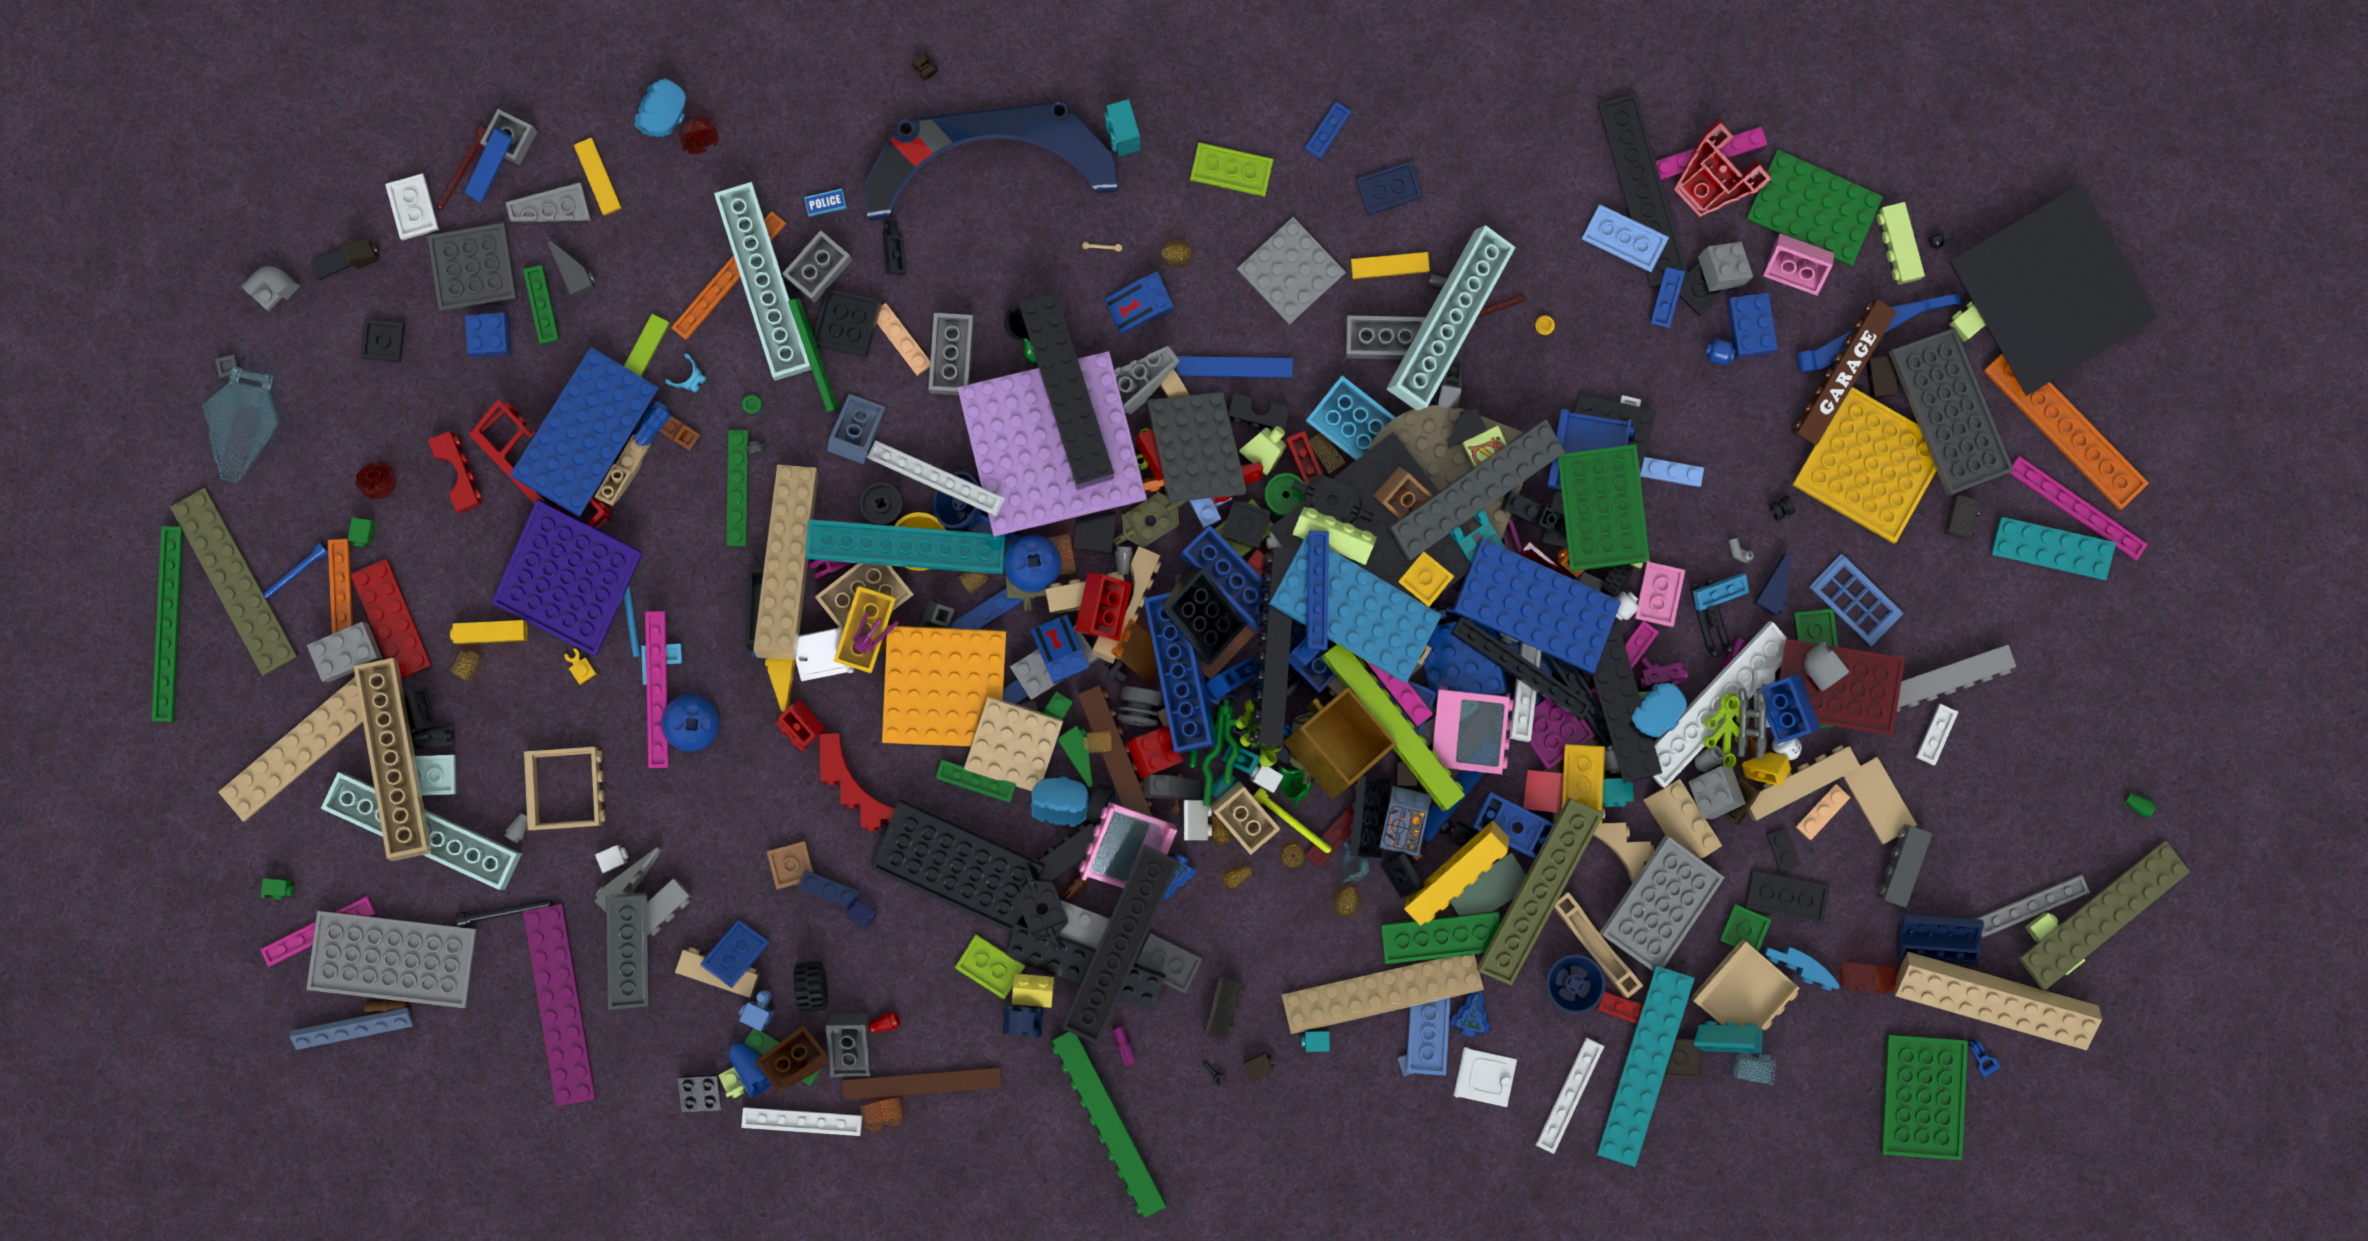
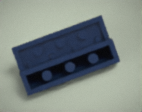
(1940, 938)

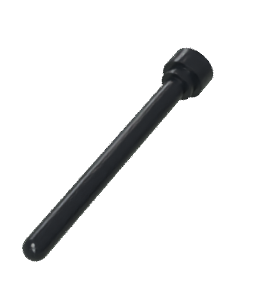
(465, 919)

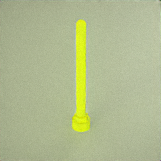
(1262, 798)

